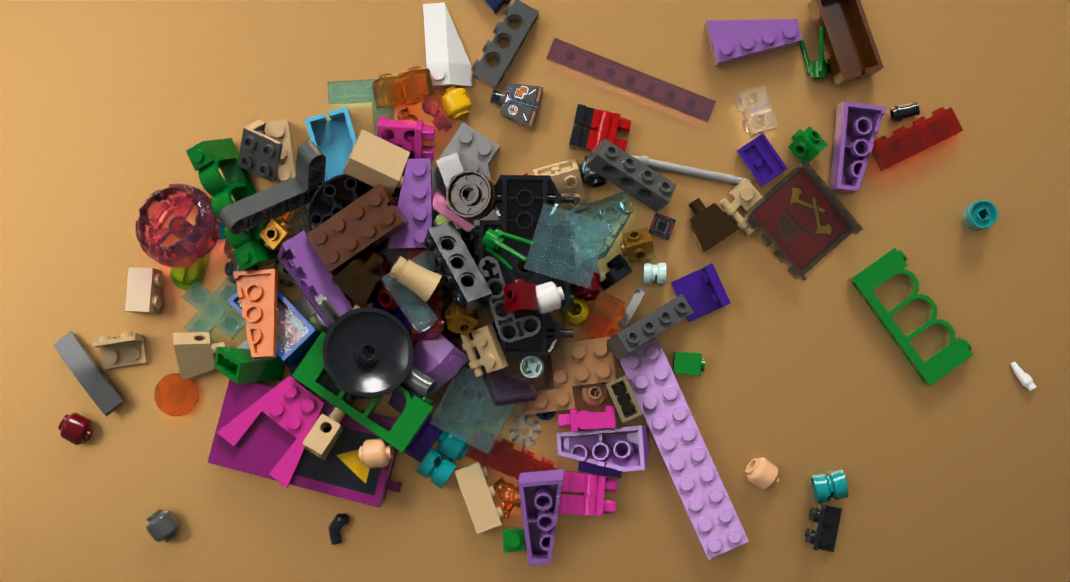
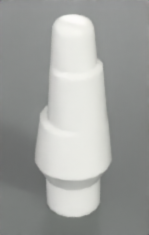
(1024, 378)

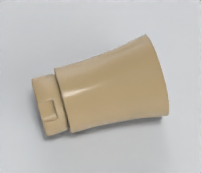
(415, 277)

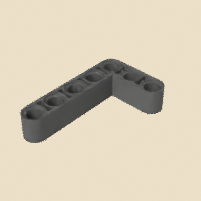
(281, 197)

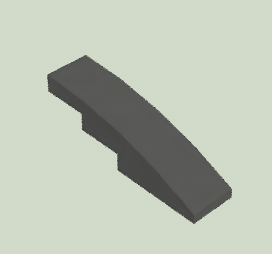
(88, 373)

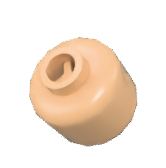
(376, 453)
(762, 473)

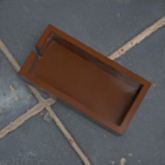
(847, 39)
(357, 229)

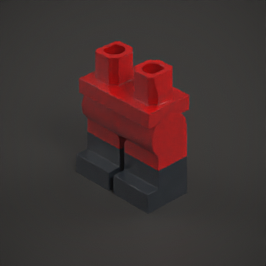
(602, 125)

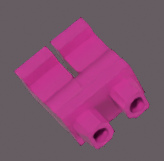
(408, 135)
(586, 420)
(592, 494)

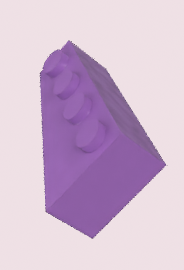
(746, 39)
(416, 205)

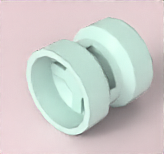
(654, 273)
(529, 364)

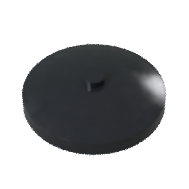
(367, 352)

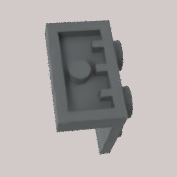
(259, 152)

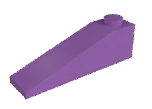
(435, 358)
(614, 448)

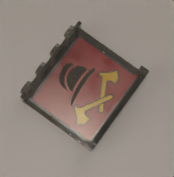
(801, 220)

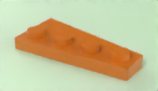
(259, 303)

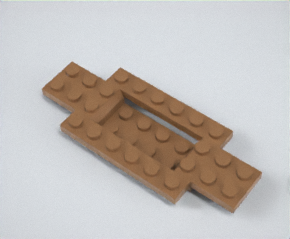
(565, 367)

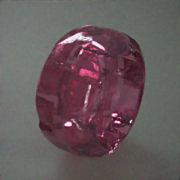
(194, 241)

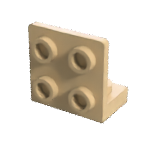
(567, 181)
(121, 351)

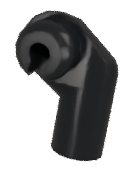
(336, 525)

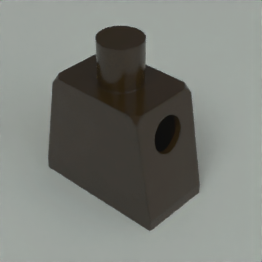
(709, 225)
(361, 279)

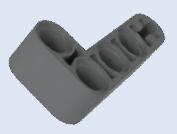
(495, 300)

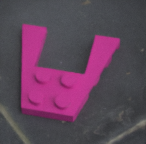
(290, 407)

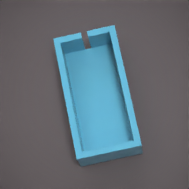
(333, 138)

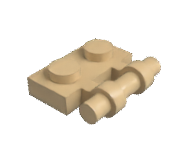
(745, 196)
(488, 348)

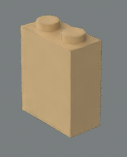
(377, 161)

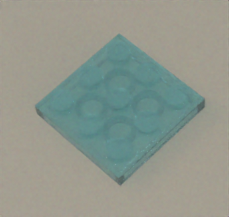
(566, 245)
(470, 412)

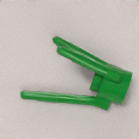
(820, 67)
(494, 240)

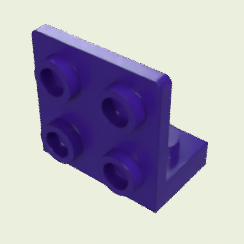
(702, 291)

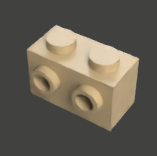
(144, 290)

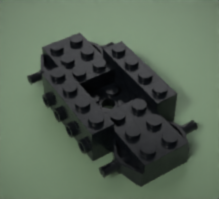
(519, 209)

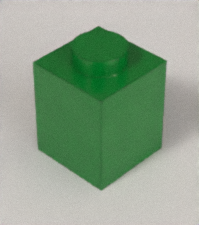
(688, 363)
(514, 539)

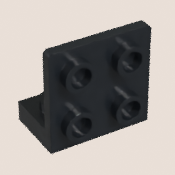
(823, 527)

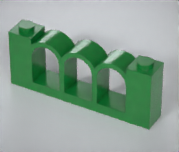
(222, 154)
(942, 361)
(406, 427)

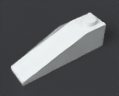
(444, 49)

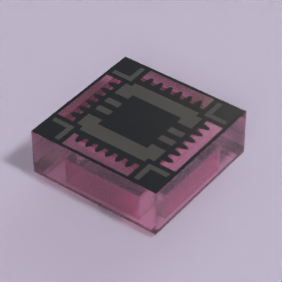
(661, 226)

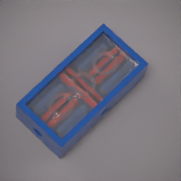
(294, 330)

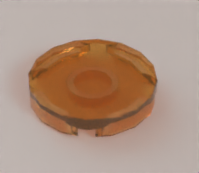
(175, 395)

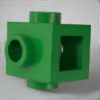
(807, 144)

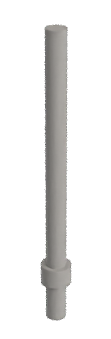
(721, 177)

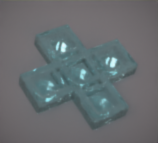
(213, 309)

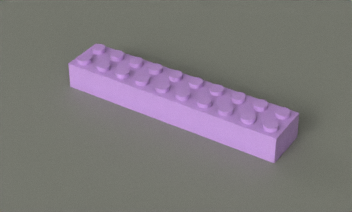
(683, 450)

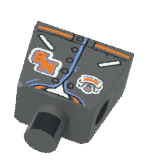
(519, 103)

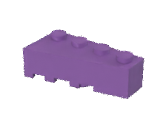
(853, 142)
(311, 274)
(540, 505)

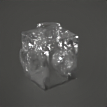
(515, 431)

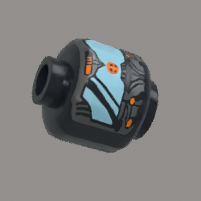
(590, 177)

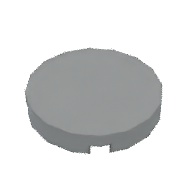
(631, 308)

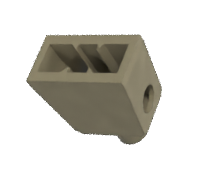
(624, 399)

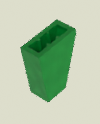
(242, 368)

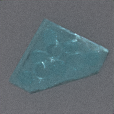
(613, 210)

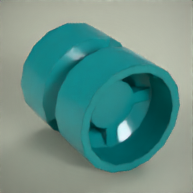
(980, 215)
(436, 468)
(829, 486)

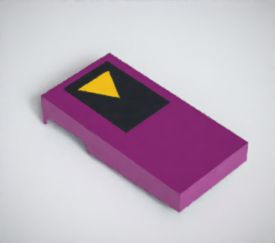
(267, 442)

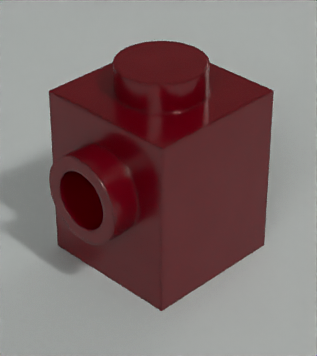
(520, 297)

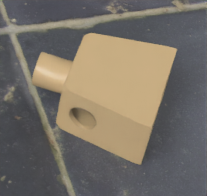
(195, 353)
(320, 442)

